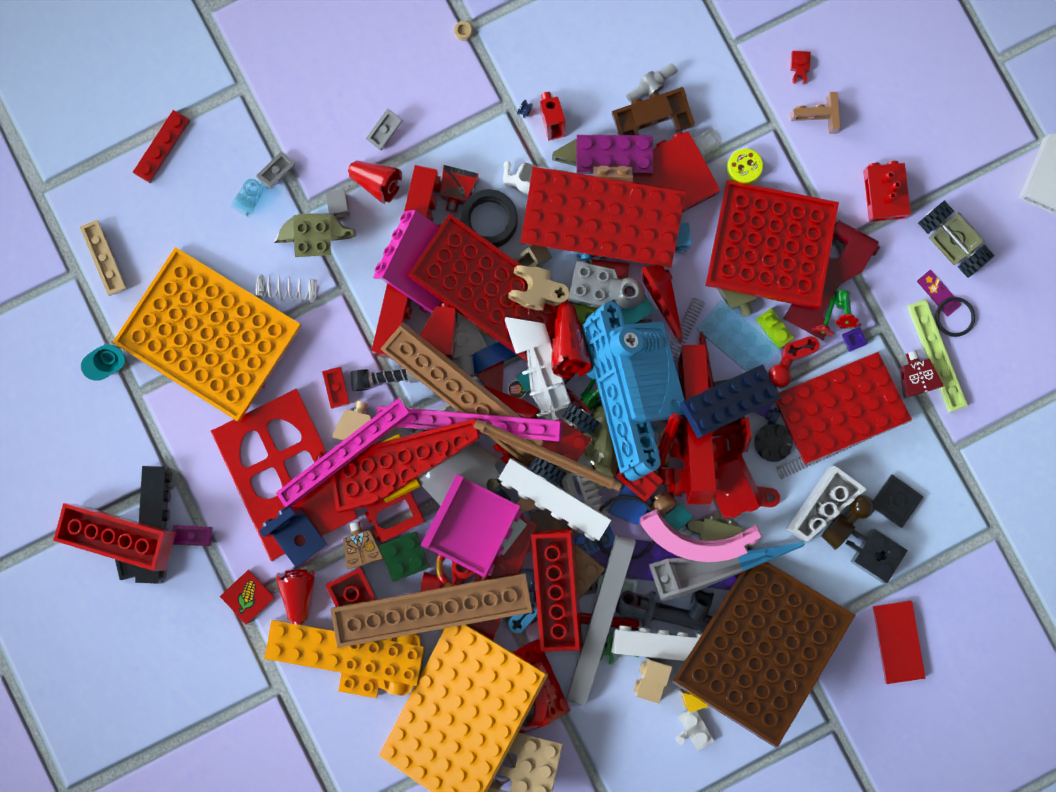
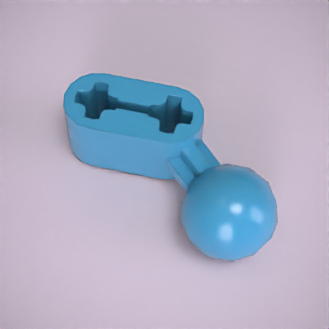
(529, 616)

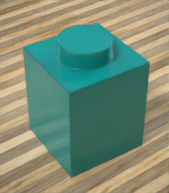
(677, 517)

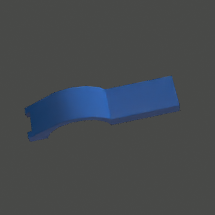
(490, 356)

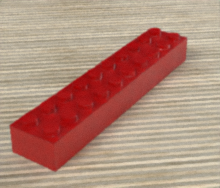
(395, 305)

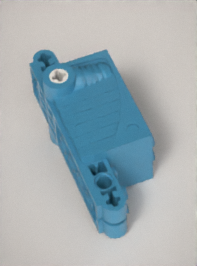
(634, 384)

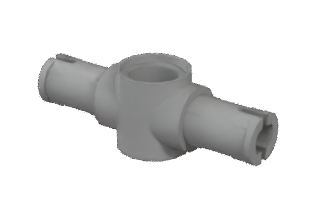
(651, 83)

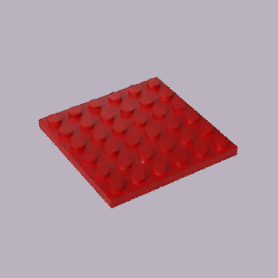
(772, 244)

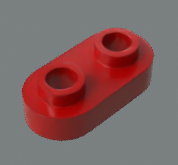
(764, 493)

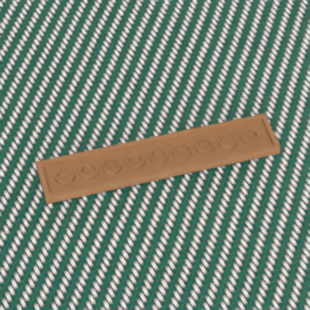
(449, 381)
(431, 610)

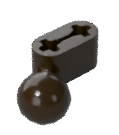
(843, 526)

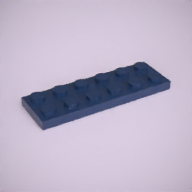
(729, 401)

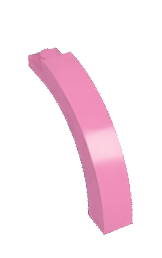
(694, 548)

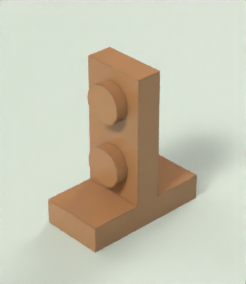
(820, 112)

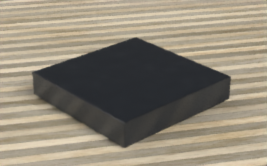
(896, 501)

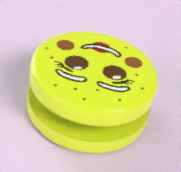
(745, 166)

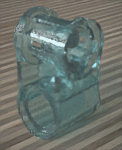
(246, 199)

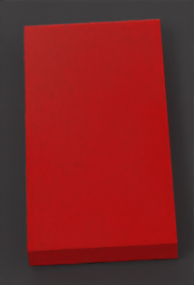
(898, 642)

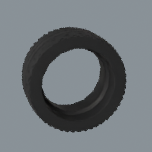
(500, 198)

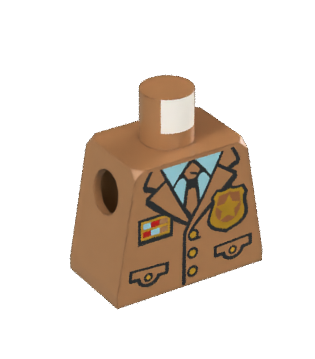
(360, 547)

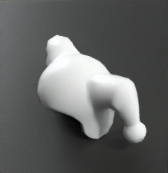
(521, 179)

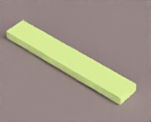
(937, 353)

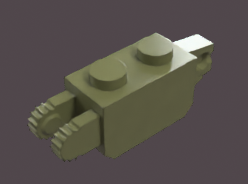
(712, 529)

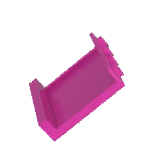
(402, 253)
(471, 526)

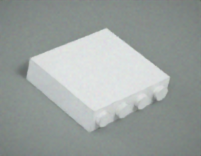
(1041, 181)

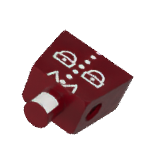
(918, 376)

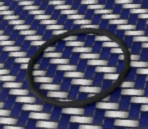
(626, 497)

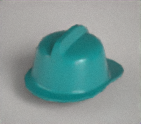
(102, 362)

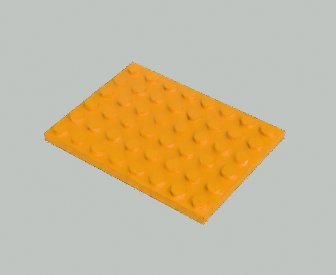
(207, 334)
(463, 713)

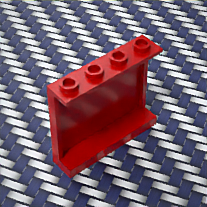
(681, 167)

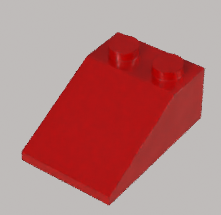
(351, 588)

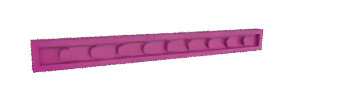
(522, 427)

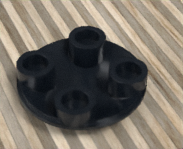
(773, 442)

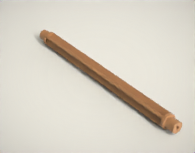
(547, 455)

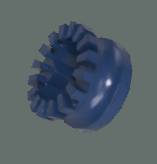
(525, 109)

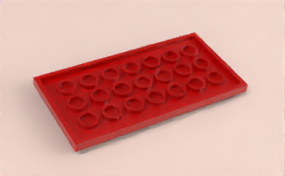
(602, 216)
(476, 281)

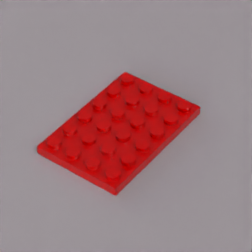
(842, 408)

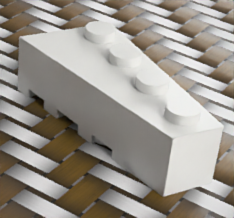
(824, 503)

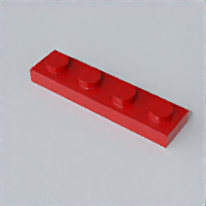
(161, 146)

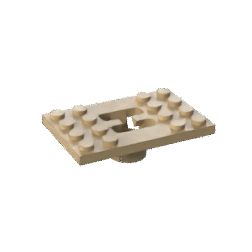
(535, 765)

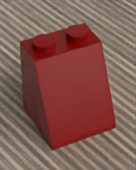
(441, 329)

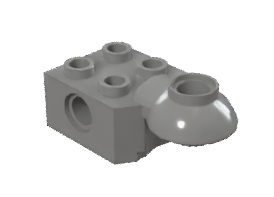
(597, 285)

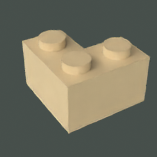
(652, 680)

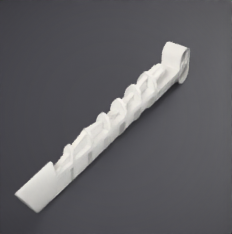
(549, 394)

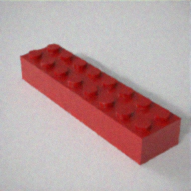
(698, 453)

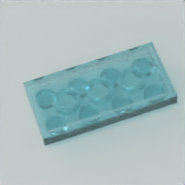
(736, 337)

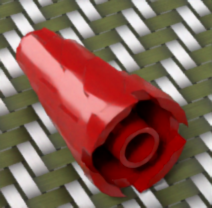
(569, 345)

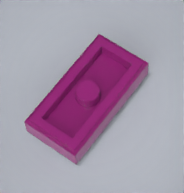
(192, 535)

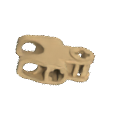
(540, 289)

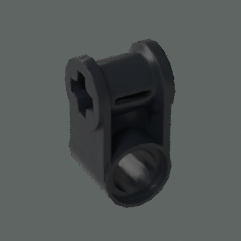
(700, 605)

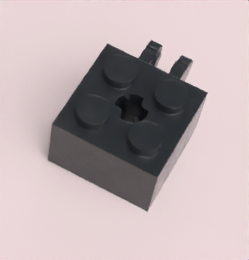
(865, 557)

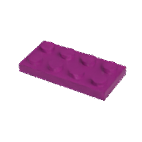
(614, 151)

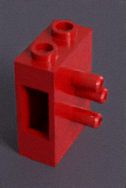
(886, 191)
(736, 487)

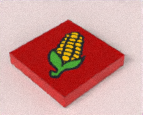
(247, 597)

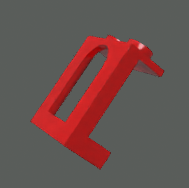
(386, 534)

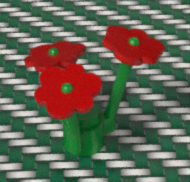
(847, 321)

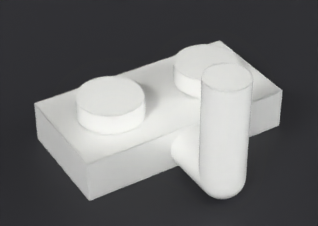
(694, 729)

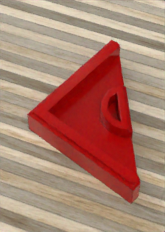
(493, 376)

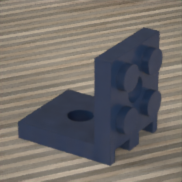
(286, 528)

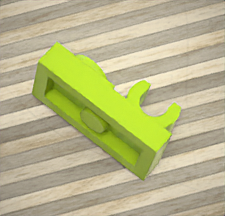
(774, 328)

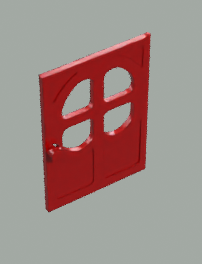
(318, 504)

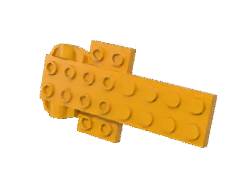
(364, 667)

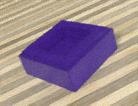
(854, 339)

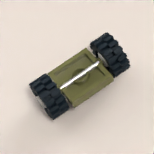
(956, 239)

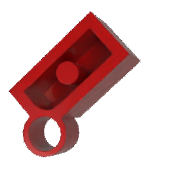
(674, 481)

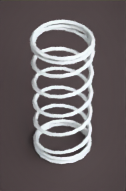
(312, 289)

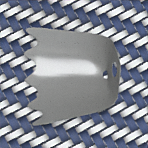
(471, 463)

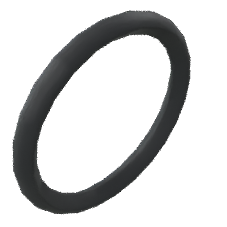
(972, 316)

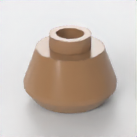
(663, 503)

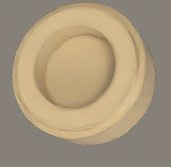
(463, 31)

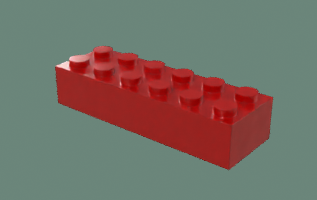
(114, 537)
(557, 590)

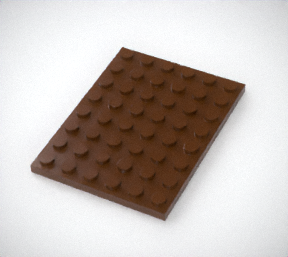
(764, 651)

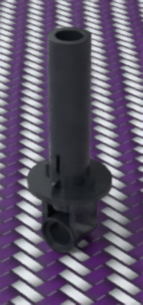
(647, 609)

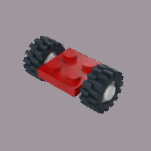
(571, 445)

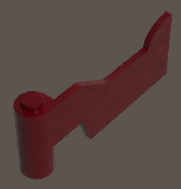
(850, 263)

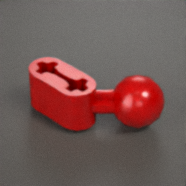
(780, 373)

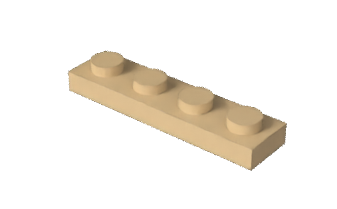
(103, 257)

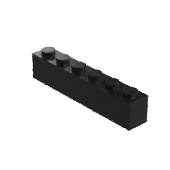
(153, 511)

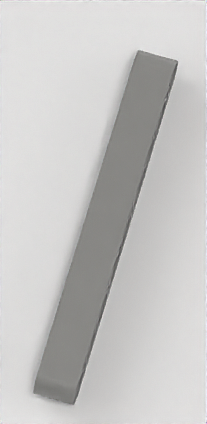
(600, 620)

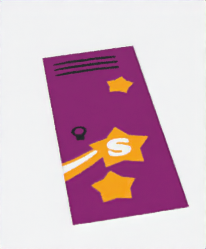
(938, 292)

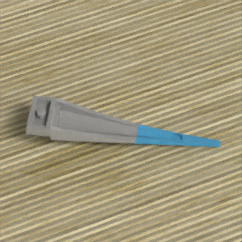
(683, 576)

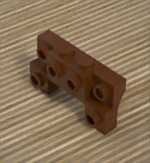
(654, 110)

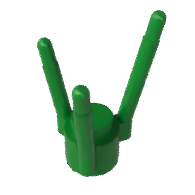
(589, 398)

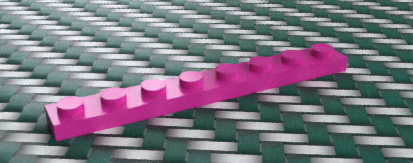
(343, 453)

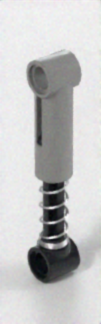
(364, 380)

